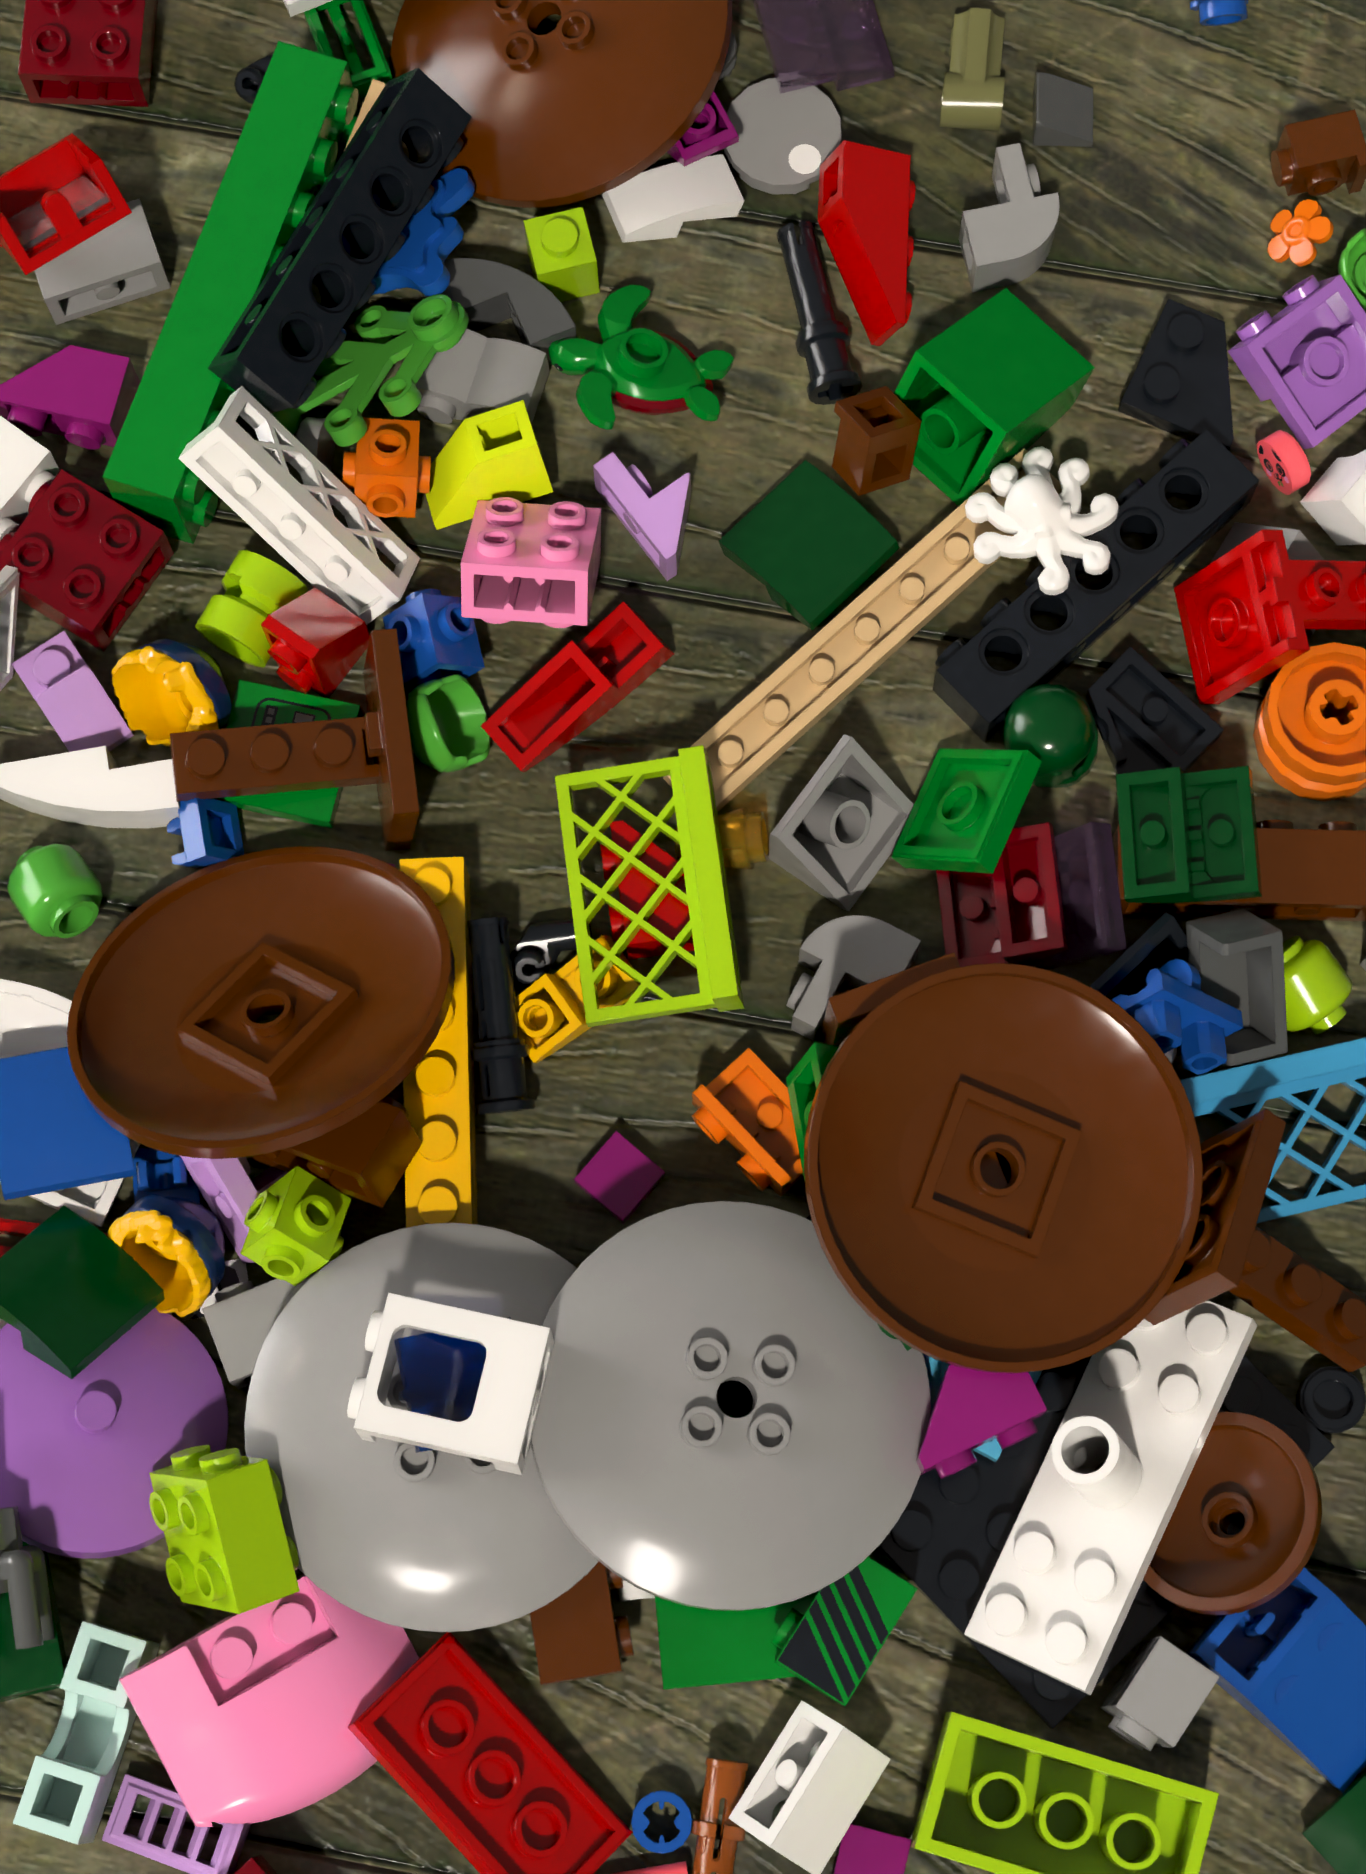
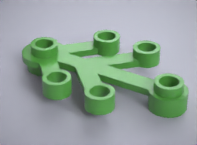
(429, 328)

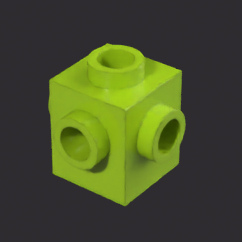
(295, 1226)

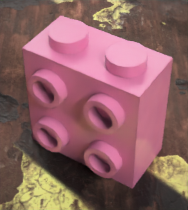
(531, 562)

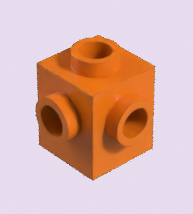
(388, 479)

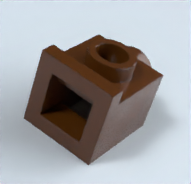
(1321, 155)
(875, 440)

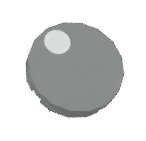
(782, 136)

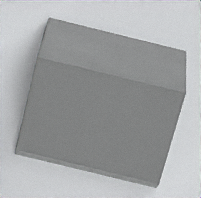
(841, 825)

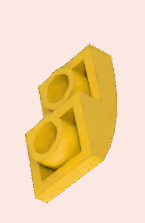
(552, 1007)

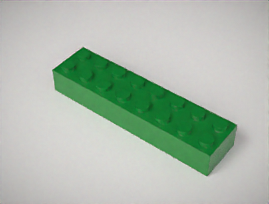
(272, 178)

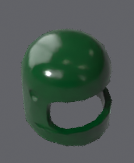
(1057, 730)

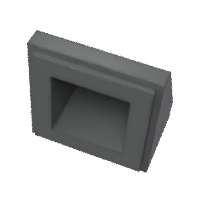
(1061, 112)

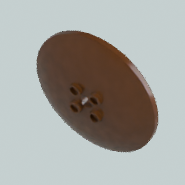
(570, 106)
(306, 931)
(1094, 1148)

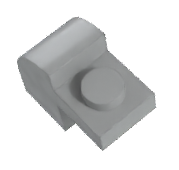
(1015, 236)
(846, 955)

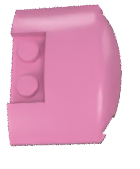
(263, 1705)

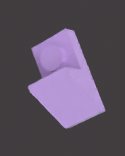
(653, 522)
(71, 696)
(230, 1192)

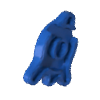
(428, 241)

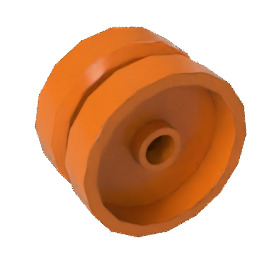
(1315, 723)

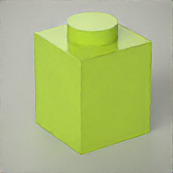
(562, 254)

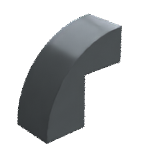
(500, 292)

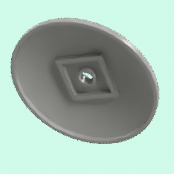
(670, 1483)
(374, 1523)

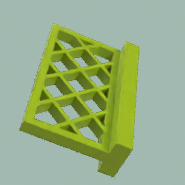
(704, 883)

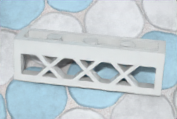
(297, 516)

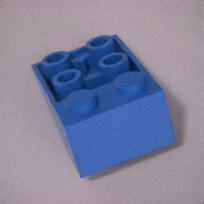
(1298, 1672)

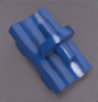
(1184, 1016)

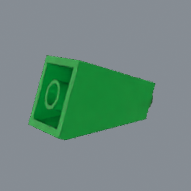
(988, 392)

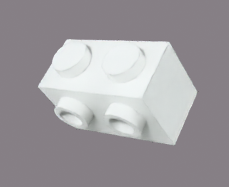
(809, 1788)

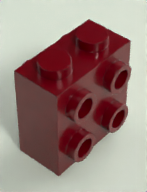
(88, 51)
(84, 558)

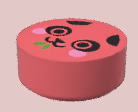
(1284, 462)

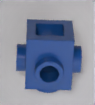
(434, 638)

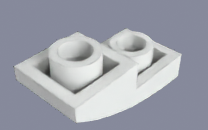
(666, 196)

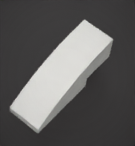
(92, 790)

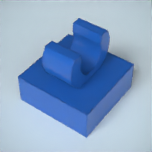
(208, 832)
(163, 1176)

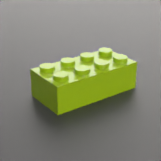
(1053, 1809)

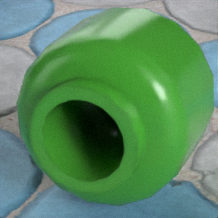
(55, 891)

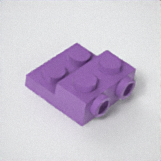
(1308, 358)

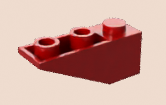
(865, 223)

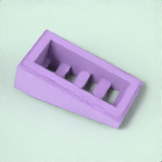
(226, 1851)

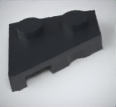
(1183, 377)
(1147, 718)

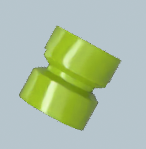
(253, 591)

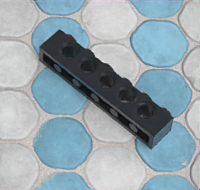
(253, 354)
(1199, 470)

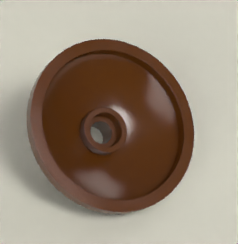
(1251, 1473)

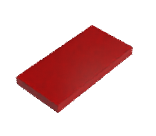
(486, 1770)

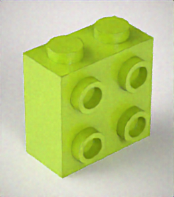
(223, 1529)

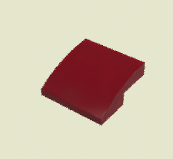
(1008, 913)

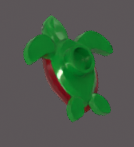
(638, 366)

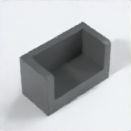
(1244, 968)

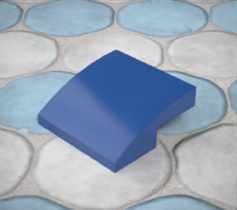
(52, 1131)

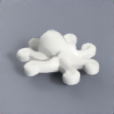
(1042, 519)

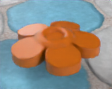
(1299, 233)

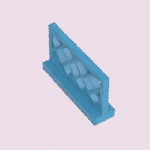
(1279, 1079)

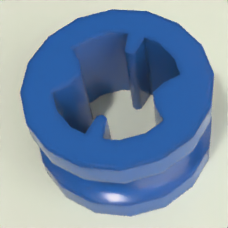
(641, 1821)

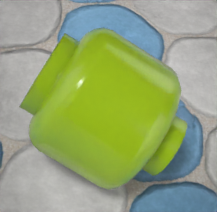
(1313, 986)

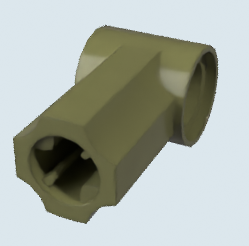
(973, 85)

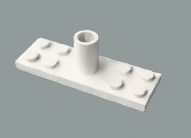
(1091, 1533)

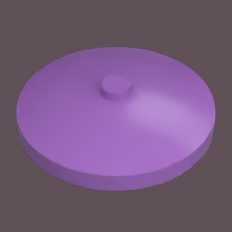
(85, 1445)

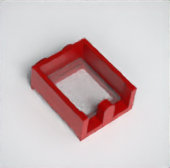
(56, 203)

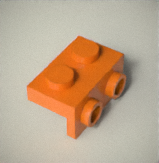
(756, 1117)

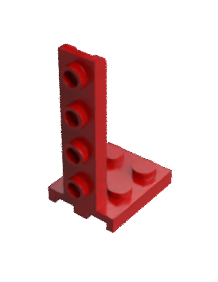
(1253, 609)

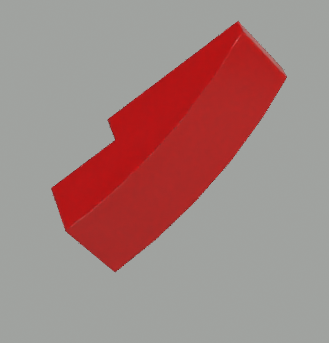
(577, 687)

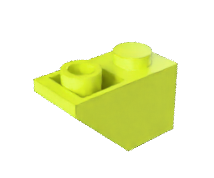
(487, 460)

